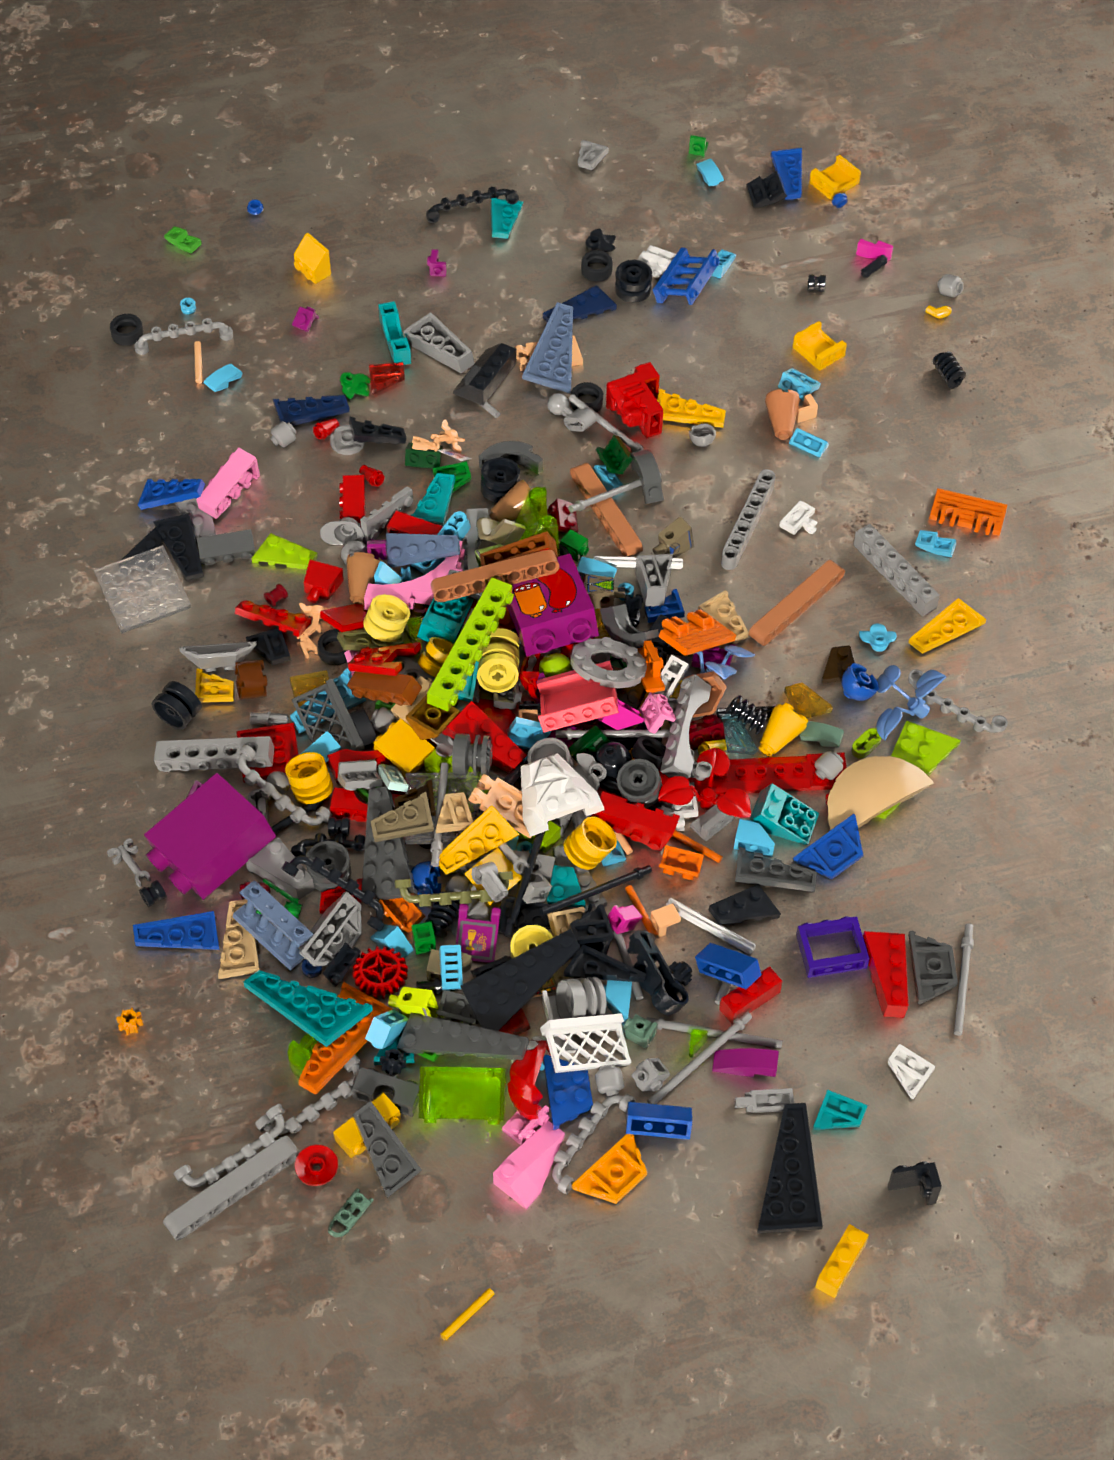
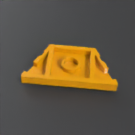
(614, 1172)

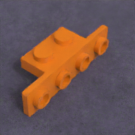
(652, 681)

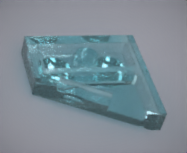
(738, 739)

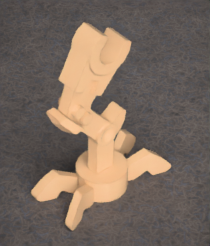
(450, 436)
(314, 611)

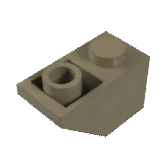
(433, 967)

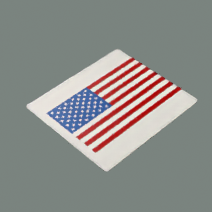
(454, 454)

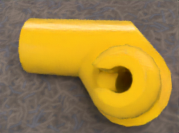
(940, 312)

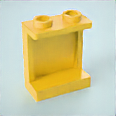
(835, 178)
(818, 346)
(403, 747)

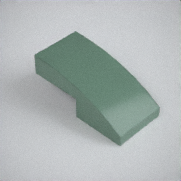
(824, 733)

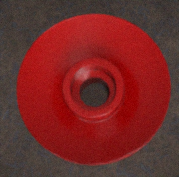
(316, 1156)

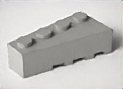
(438, 342)

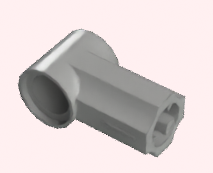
(488, 876)

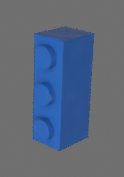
(728, 965)
(659, 1120)

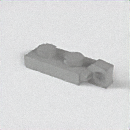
(765, 1100)

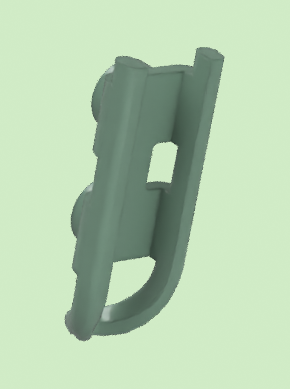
(345, 1216)

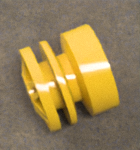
(309, 778)
(590, 843)

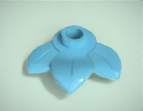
(878, 637)

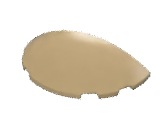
(872, 788)

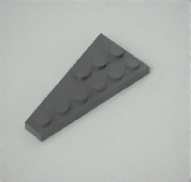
(384, 859)

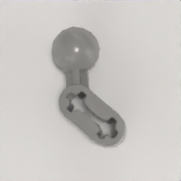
(574, 420)
(281, 784)

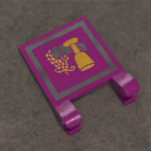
(478, 936)

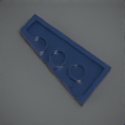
(311, 409)

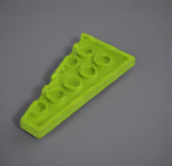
(922, 749)

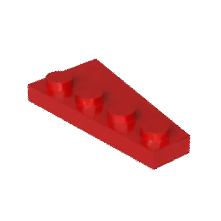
(280, 617)

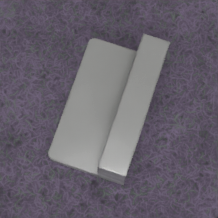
(711, 823)

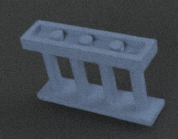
(266, 933)

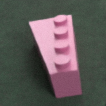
(228, 483)

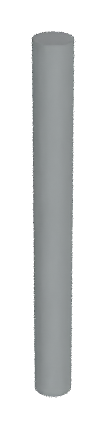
(626, 959)

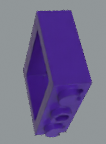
(833, 964)

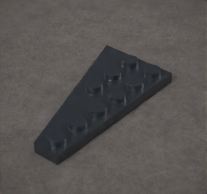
(510, 986)
(792, 1188)

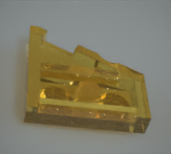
(806, 701)

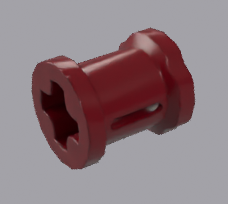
(275, 595)

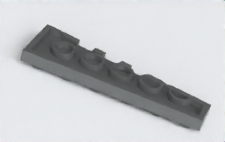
(444, 1036)

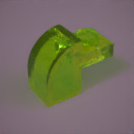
(300, 1053)

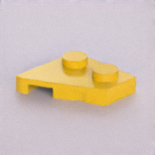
(213, 688)

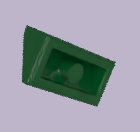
(588, 743)

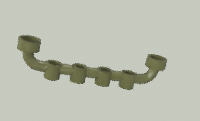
(445, 898)

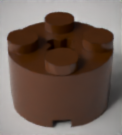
(250, 679)

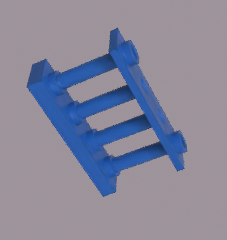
(678, 267)

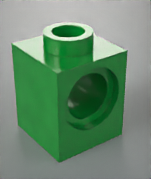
(575, 544)
(423, 937)

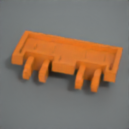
(968, 511)
(697, 635)

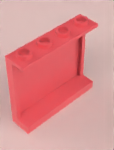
(573, 700)

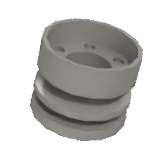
(580, 998)

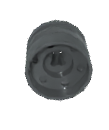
(471, 754)

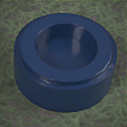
(309, 970)

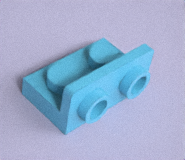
(799, 382)
(526, 732)

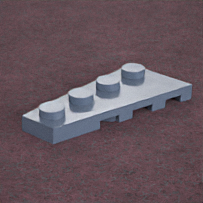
(416, 548)

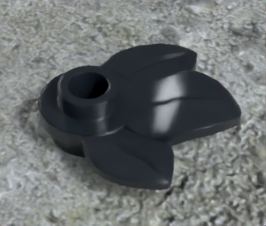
(600, 242)

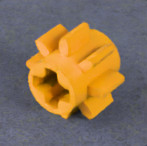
(130, 1021)

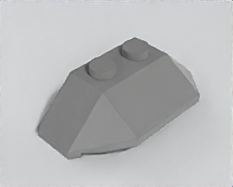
(218, 655)
(336, 926)

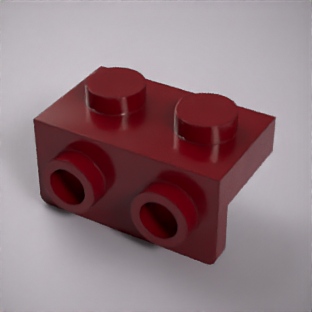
(565, 519)
(705, 729)

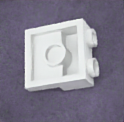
(657, 260)

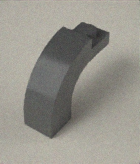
(516, 451)
(649, 475)
(620, 628)

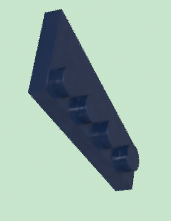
(587, 303)

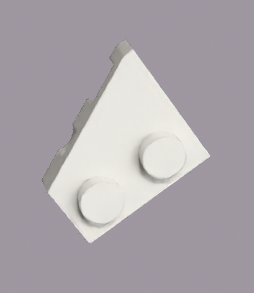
(910, 1069)

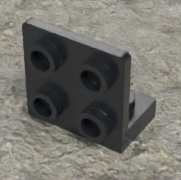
(921, 1174)

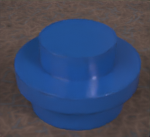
(839, 200)
(255, 207)

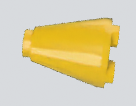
(781, 729)

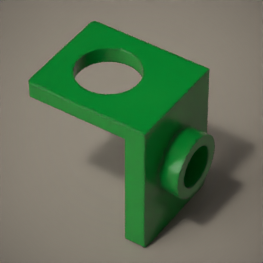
(698, 145)

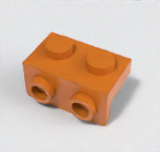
(682, 862)
(402, 912)

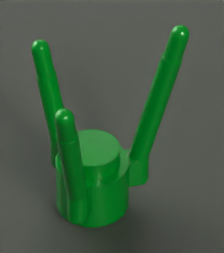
(293, 906)

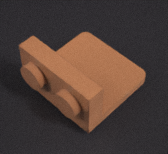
(717, 691)

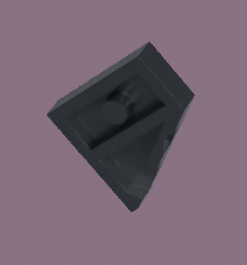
(271, 646)
(592, 927)

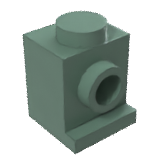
(643, 1035)

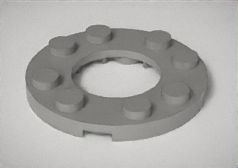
(625, 678)

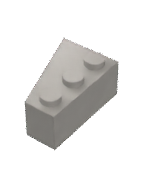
(653, 577)
(268, 865)

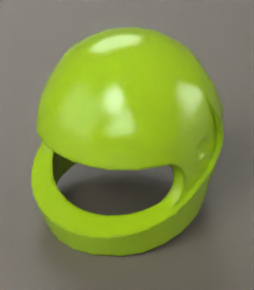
(554, 664)

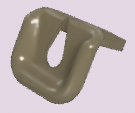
(499, 532)

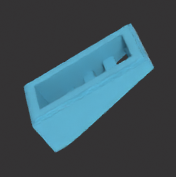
(724, 263)
(450, 949)

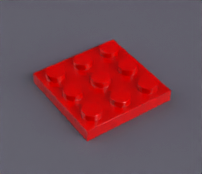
(285, 745)

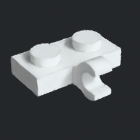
(799, 517)
(685, 811)

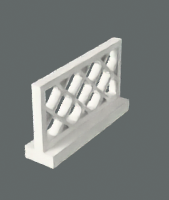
(587, 1025)

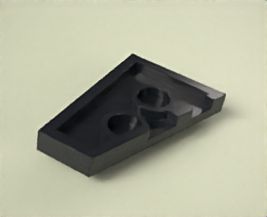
(369, 432)

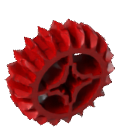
(365, 974)

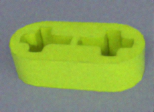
(864, 741)

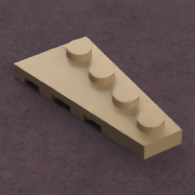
(239, 947)

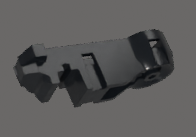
(659, 981)

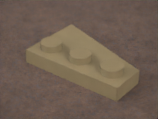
(404, 821)

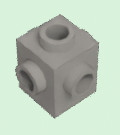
(650, 1074)

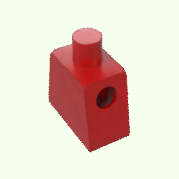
(321, 580)

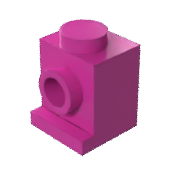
(624, 918)

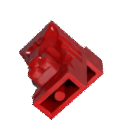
(636, 400)

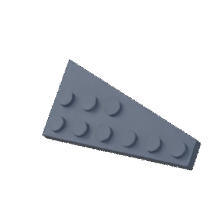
(552, 356)

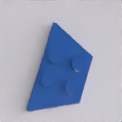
(834, 850)
(567, 1092)

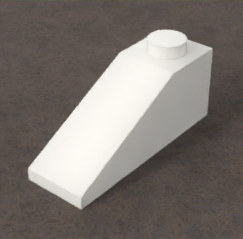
(672, 675)

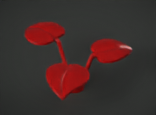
(733, 802)

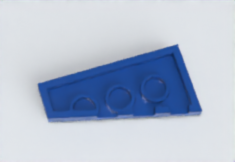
(789, 166)
(165, 492)
(188, 931)

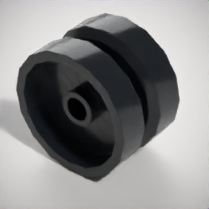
(633, 281)
(498, 477)
(176, 705)

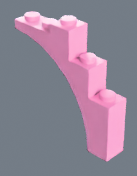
(418, 589)

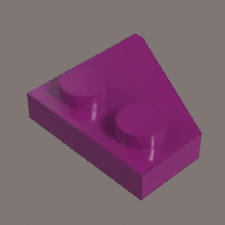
(711, 655)

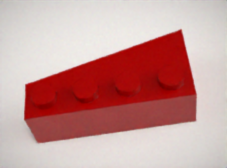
(475, 722)
(637, 822)
(888, 971)

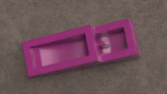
(377, 548)
(746, 1062)

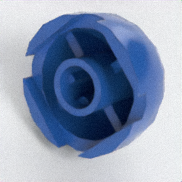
(858, 683)
(426, 878)

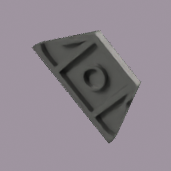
(932, 967)

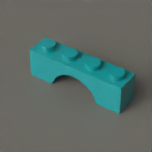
(390, 323)

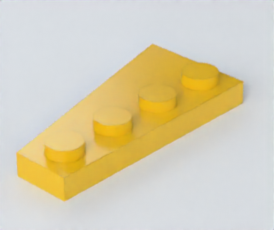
(689, 410)
(947, 625)
(478, 839)

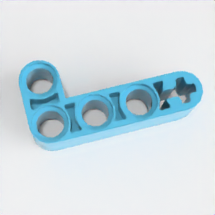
(456, 525)

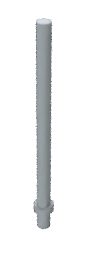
(581, 504)
(612, 733)
(739, 1024)
(716, 1032)

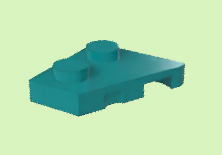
(839, 1112)

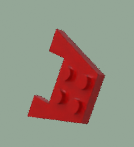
(380, 659)

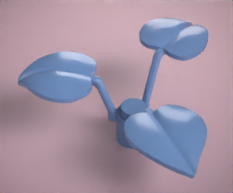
(722, 669)
(890, 718)

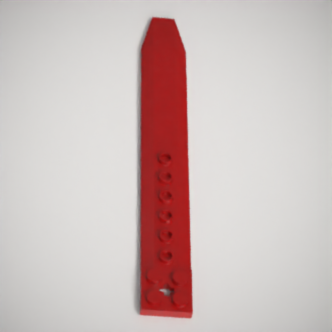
(755, 774)

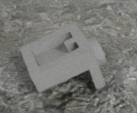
(537, 890)

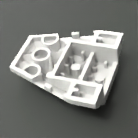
(554, 790)

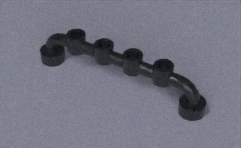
(433, 215)
(300, 850)
(335, 877)

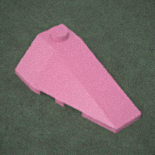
(529, 1165)

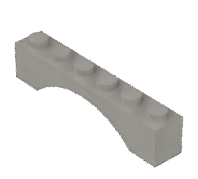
(472, 537)
(678, 756)

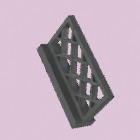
(340, 712)

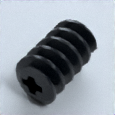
(949, 369)
(747, 713)
(442, 917)

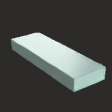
(392, 777)

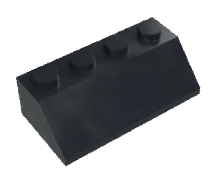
(487, 373)

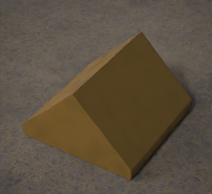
(429, 720)

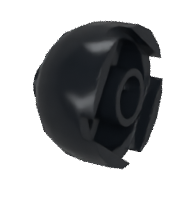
(612, 757)

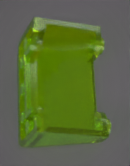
(535, 517)
(462, 1093)

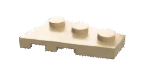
(724, 612)

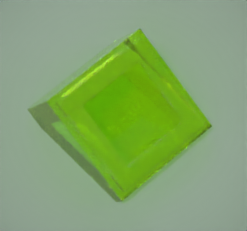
(414, 625)
(697, 1040)

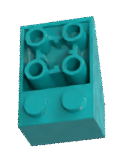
(445, 619)
(784, 815)

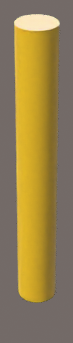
(468, 1313)

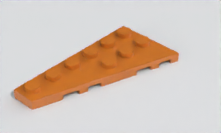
(328, 1060)

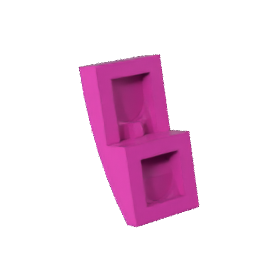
(873, 251)

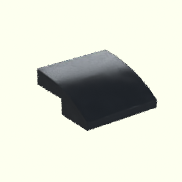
(766, 190)

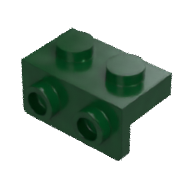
(615, 456)
(422, 458)

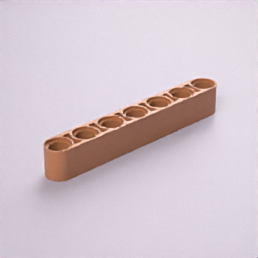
(607, 511)
(507, 571)
(796, 602)

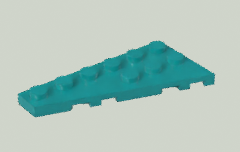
(310, 1008)

